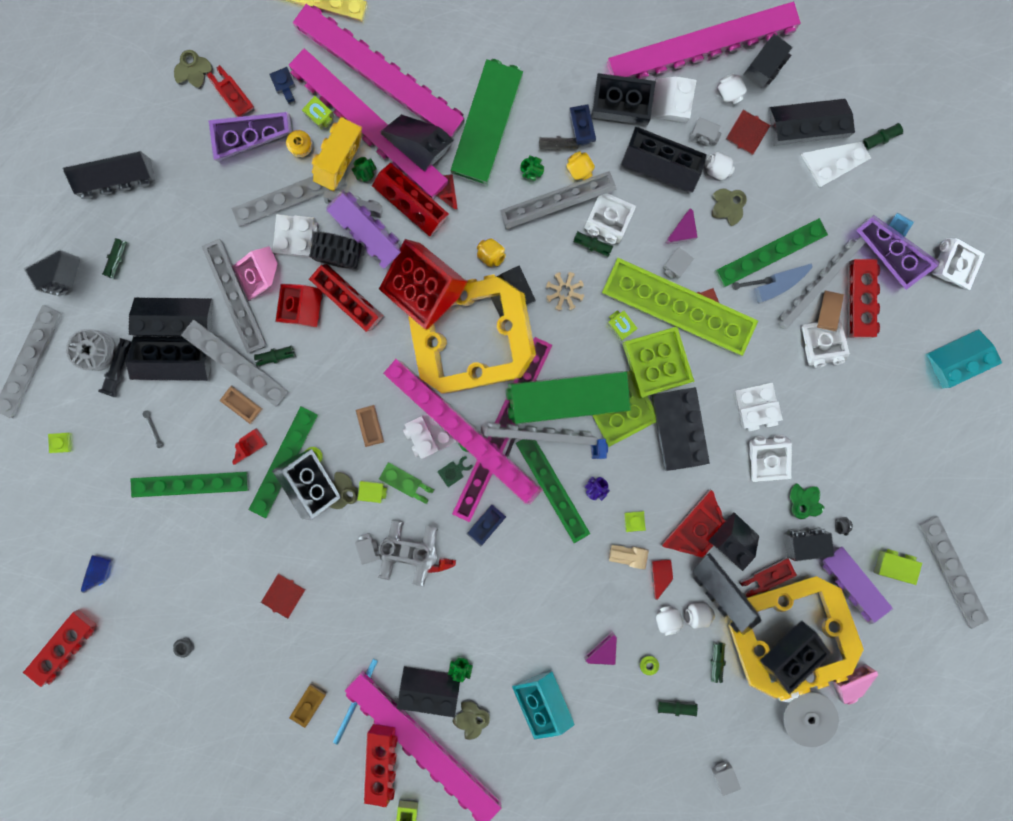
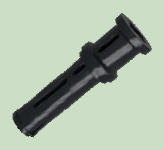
(112, 377)

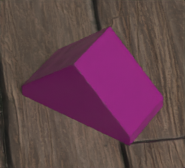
(684, 230)
(604, 652)

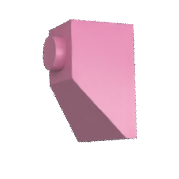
(256, 271)
(856, 685)

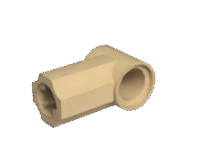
(634, 556)

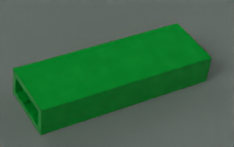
(487, 121)
(568, 397)

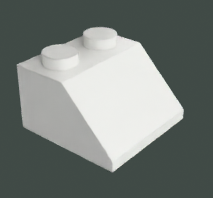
(673, 98)

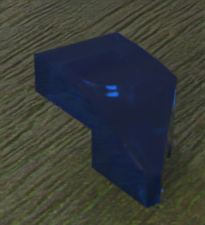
(95, 573)

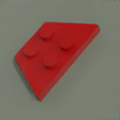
(697, 528)

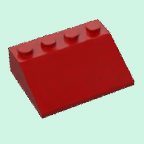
(421, 284)

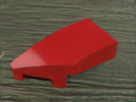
(448, 194)
(248, 445)
(444, 564)
(662, 576)

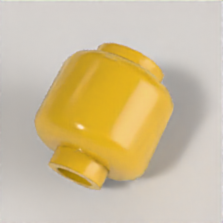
(297, 149)
(580, 166)
(491, 252)

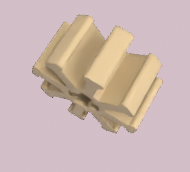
(558, 289)

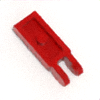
(231, 93)
(770, 577)

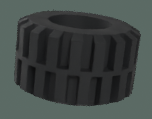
(335, 250)

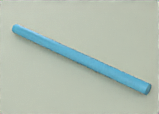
(352, 707)

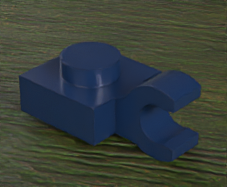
(283, 82)

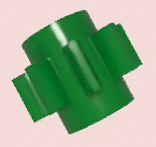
(364, 168)
(532, 168)
(460, 670)

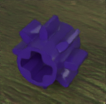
(597, 488)

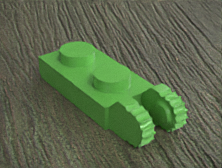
(404, 482)

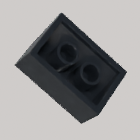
(623, 99)
(54, 273)
(306, 484)
(795, 657)
(428, 692)

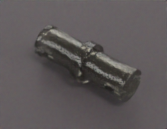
(558, 143)

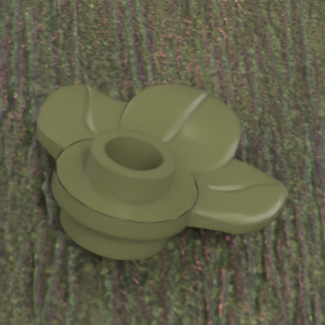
(192, 71)
(726, 207)
(343, 485)
(468, 720)

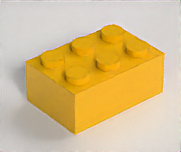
(336, 153)

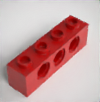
(410, 199)
(857, 288)
(346, 297)
(37, 669)
(374, 792)

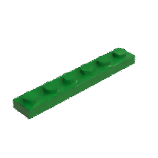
(772, 252)
(289, 448)
(189, 484)
(553, 489)

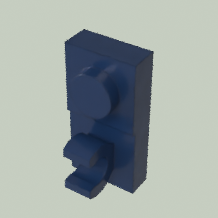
(582, 124)
(486, 525)

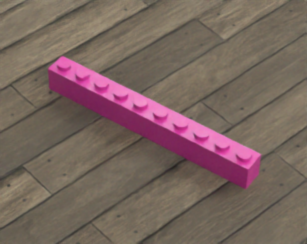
(705, 42)
(378, 71)
(351, 108)
(463, 432)
(480, 474)
(423, 748)

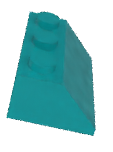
(963, 359)
(543, 706)

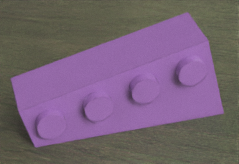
(241, 134)
(364, 227)
(898, 253)
(857, 586)

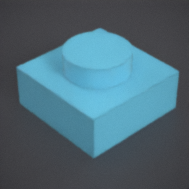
(901, 224)

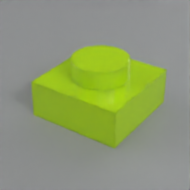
(59, 442)
(634, 521)

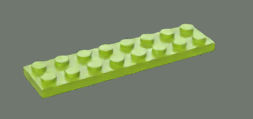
(680, 307)

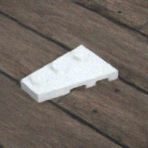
(835, 161)

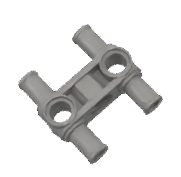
(408, 553)

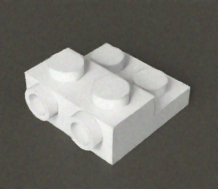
(609, 218)
(294, 235)
(958, 262)
(825, 345)
(758, 406)
(427, 436)
(770, 458)

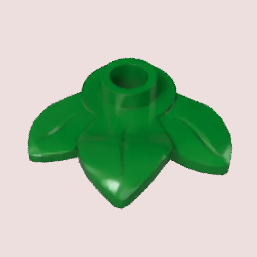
(808, 499)

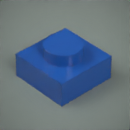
(600, 450)

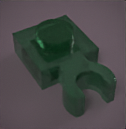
(452, 473)

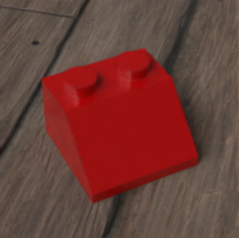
(298, 305)

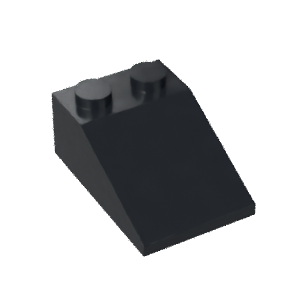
(418, 140)

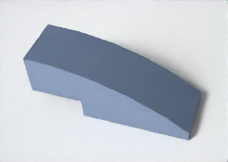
(781, 283)

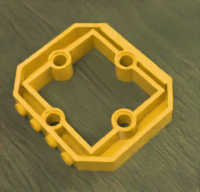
(519, 337)
(836, 611)

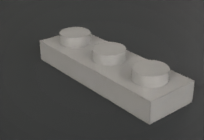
(374, 207)

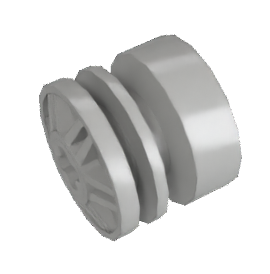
(101, 351)

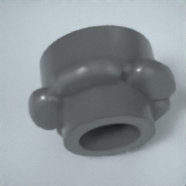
(844, 526)
(177, 648)

